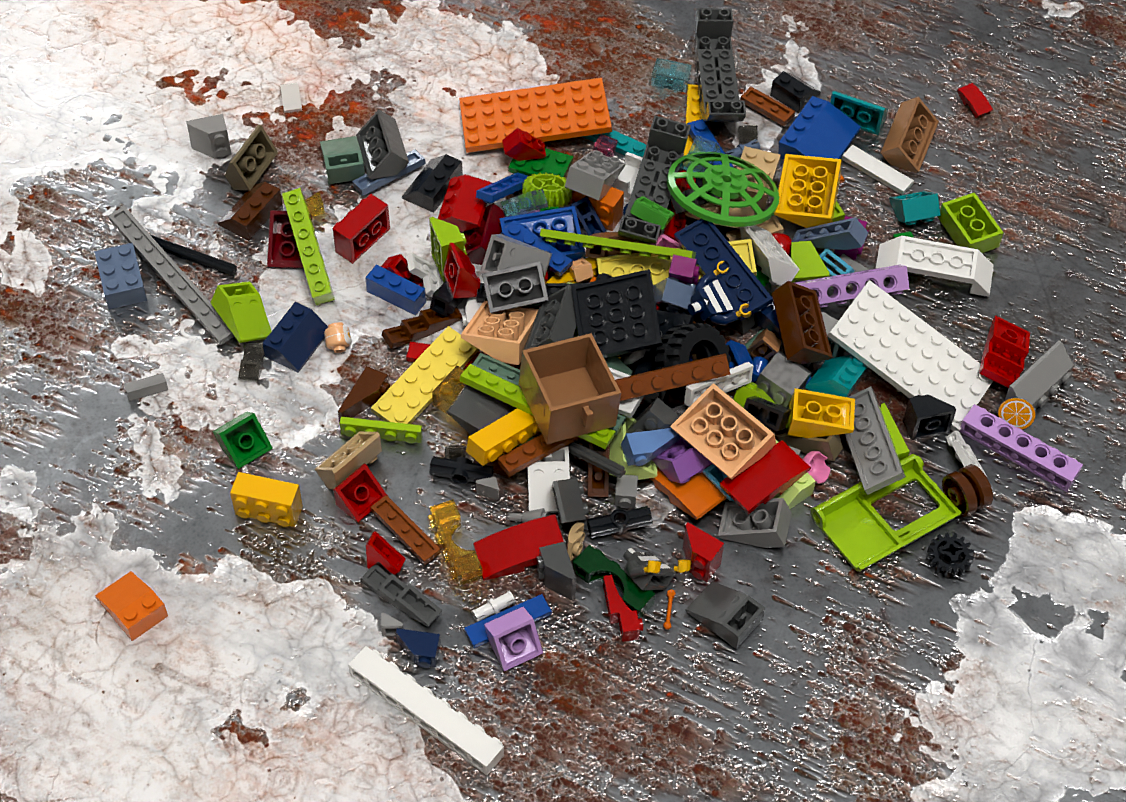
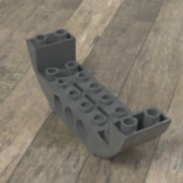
(716, 66)
(664, 147)

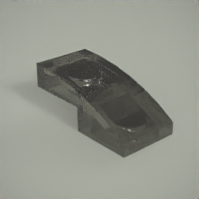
(252, 362)

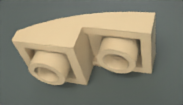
(575, 540)

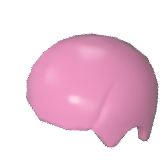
(819, 470)

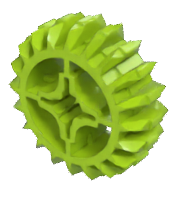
(553, 187)

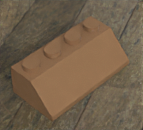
(910, 135)

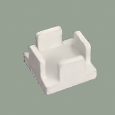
(627, 177)

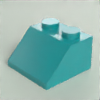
(916, 207)

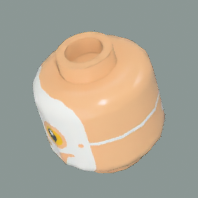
(337, 337)

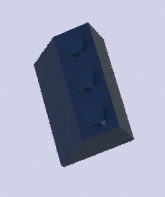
(295, 337)

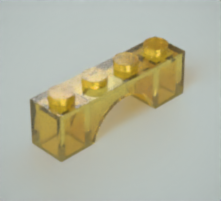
(463, 563)

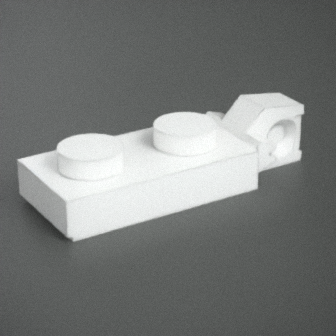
(963, 451)

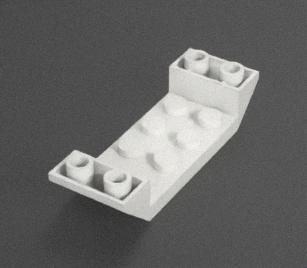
(938, 261)

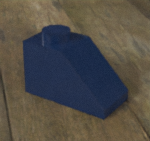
(419, 646)

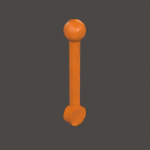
(670, 594)

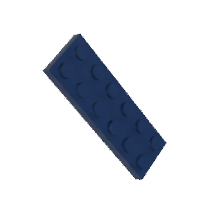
(711, 249)

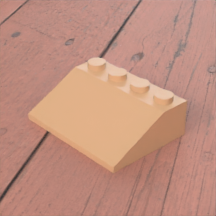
(501, 332)
(724, 432)

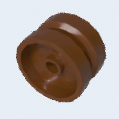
(968, 489)

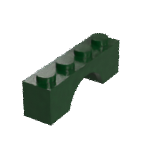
(593, 565)

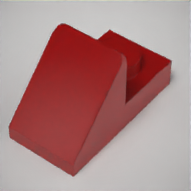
(381, 551)

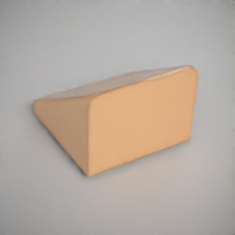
(581, 270)

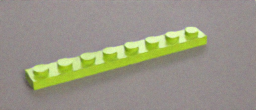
(608, 244)
(513, 395)

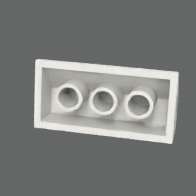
(770, 255)

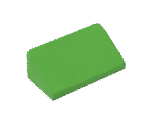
(651, 212)

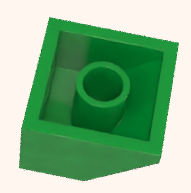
(242, 439)

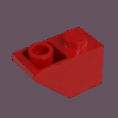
(523, 146)

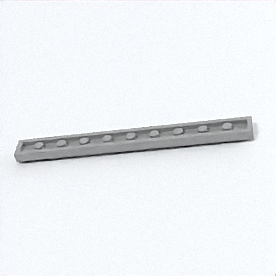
(171, 274)

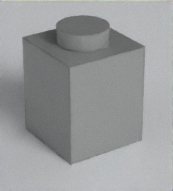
(626, 491)

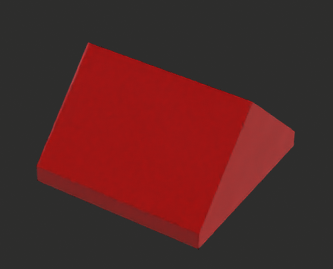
(358, 493)

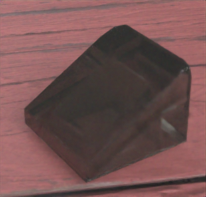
(747, 133)

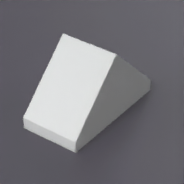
(291, 97)

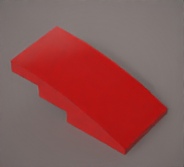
(1004, 352)
(766, 477)
(516, 547)

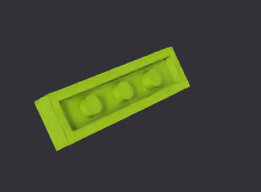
(388, 430)

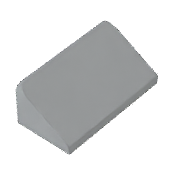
(146, 387)

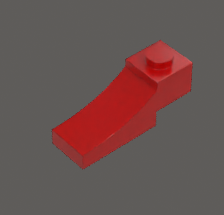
(620, 613)

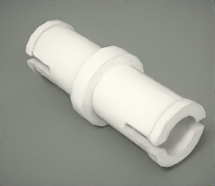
(493, 606)

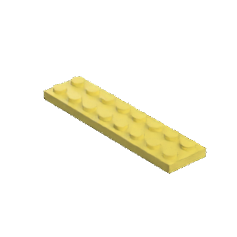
(659, 268)

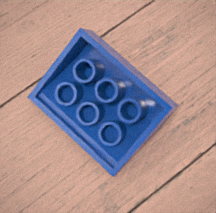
(819, 131)
(558, 219)

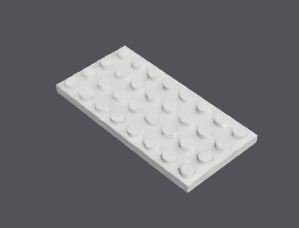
(909, 352)

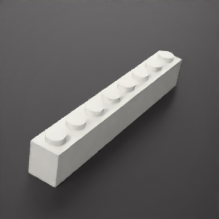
(427, 710)

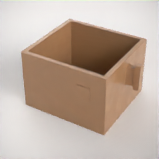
(569, 388)

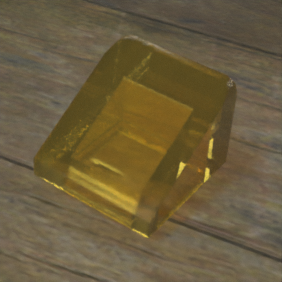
(315, 205)

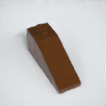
(365, 393)
(598, 478)

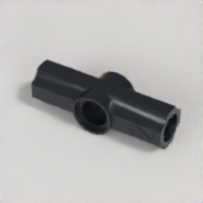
(459, 470)
(631, 519)

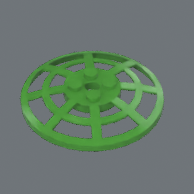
(724, 183)

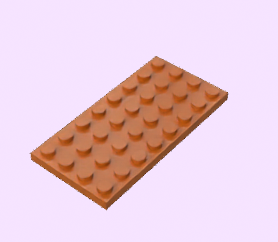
(542, 111)

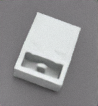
(541, 477)

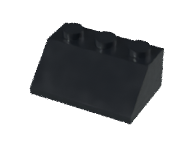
(432, 182)

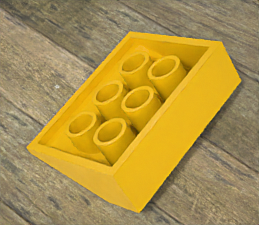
(808, 189)

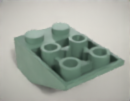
(342, 159)

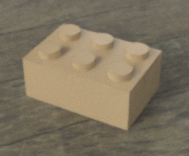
(765, 161)

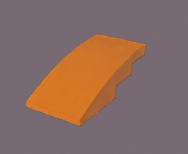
(693, 497)

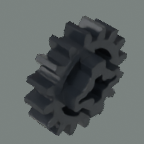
(948, 556)

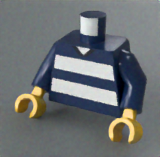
(714, 300)

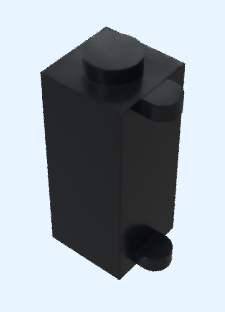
(443, 301)

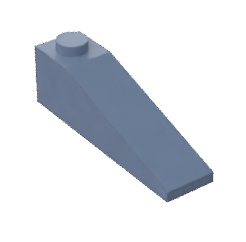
(836, 235)

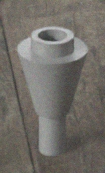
(528, 516)

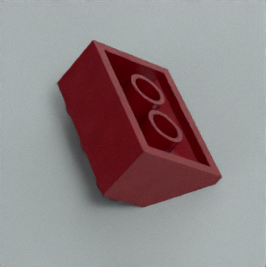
(478, 238)

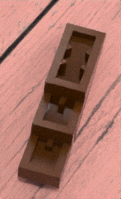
(419, 327)

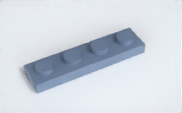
(365, 185)

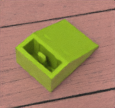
(242, 311)

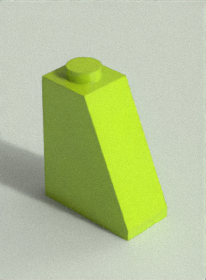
(808, 261)

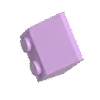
(514, 638)

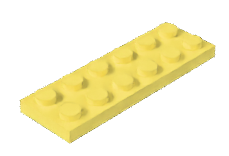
(414, 388)

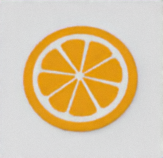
(1017, 412)

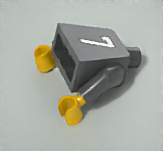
(650, 571)

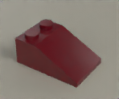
(282, 243)

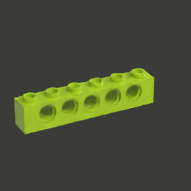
(308, 246)

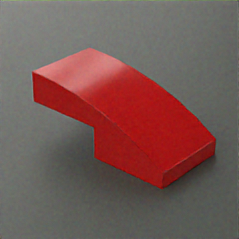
(975, 99)

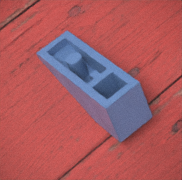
(646, 445)

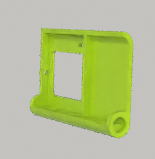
(863, 533)

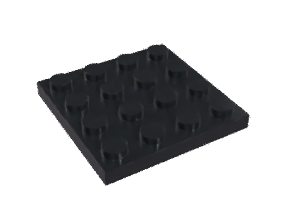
(619, 313)

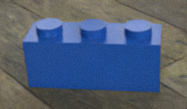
(395, 289)

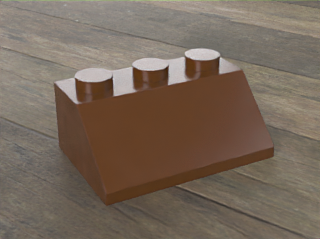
(252, 210)

